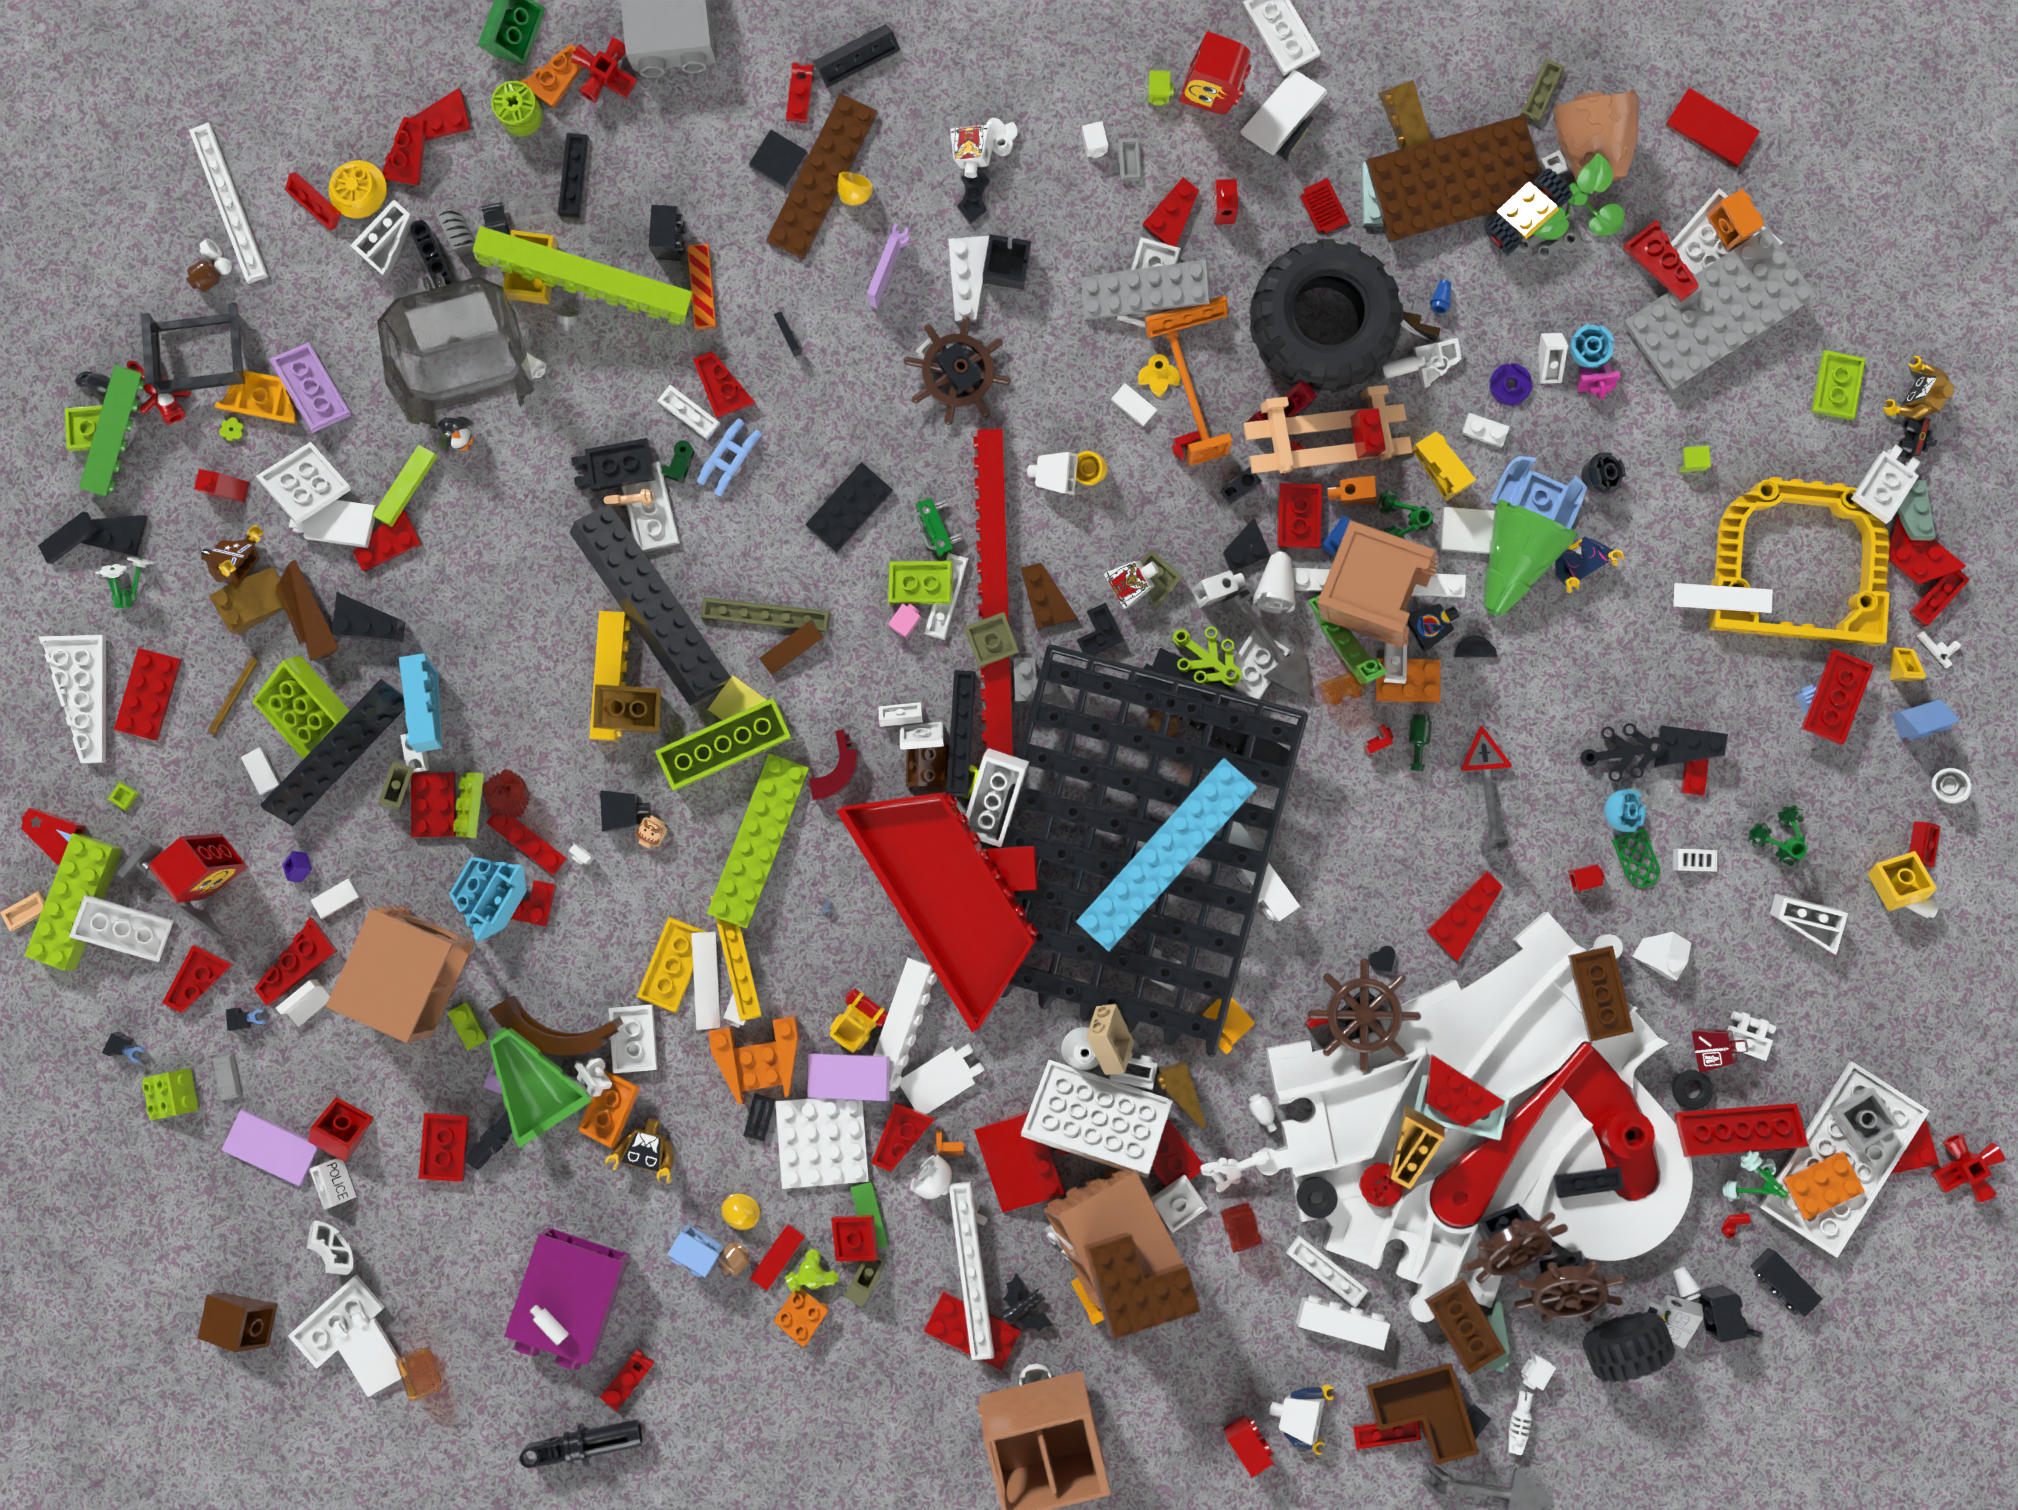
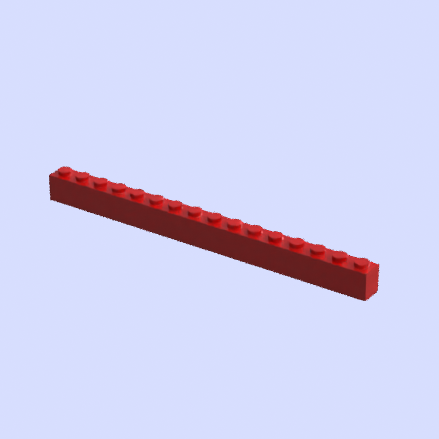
(994, 583)

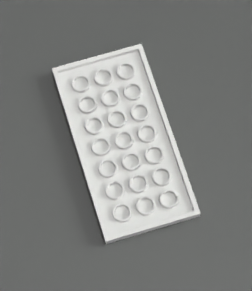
(1872, 1165)

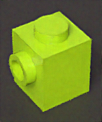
(1159, 87)

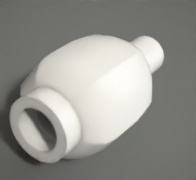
(1262, 1111)

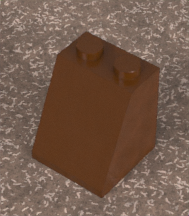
(237, 1322)

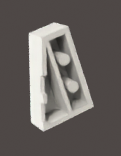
(1815, 921)

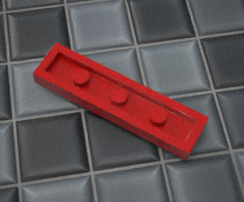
(528, 842)

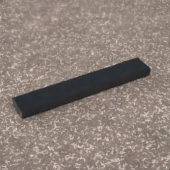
(961, 733)

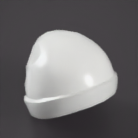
(1951, 785)

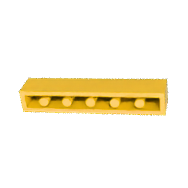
(610, 661)

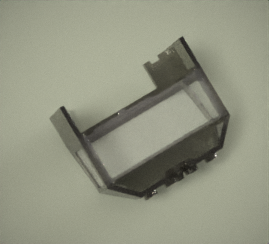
(452, 347)

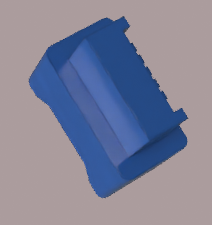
(1334, 539)

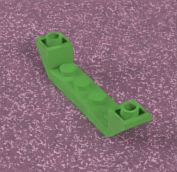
(1349, 649)

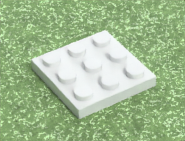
(303, 483)

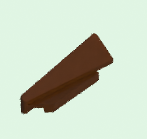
(305, 614)

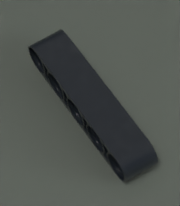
(435, 259)

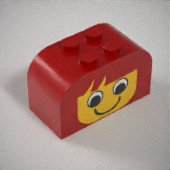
(1216, 74)
(196, 866)

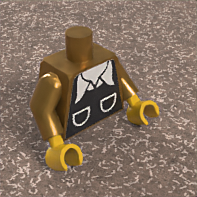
(1926, 394)
(645, 1150)

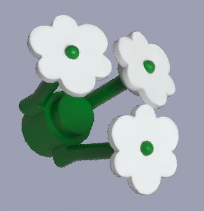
(122, 597)

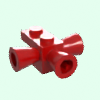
(604, 71)
(1968, 1168)

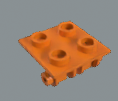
(801, 1316)

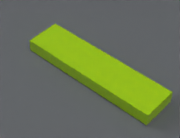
(405, 485)

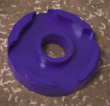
(1510, 396)

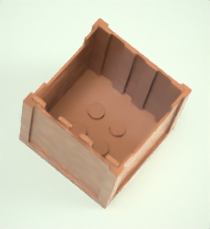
(1374, 583)

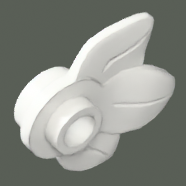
(1003, 134)

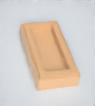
(23, 911)

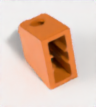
(1363, 489)

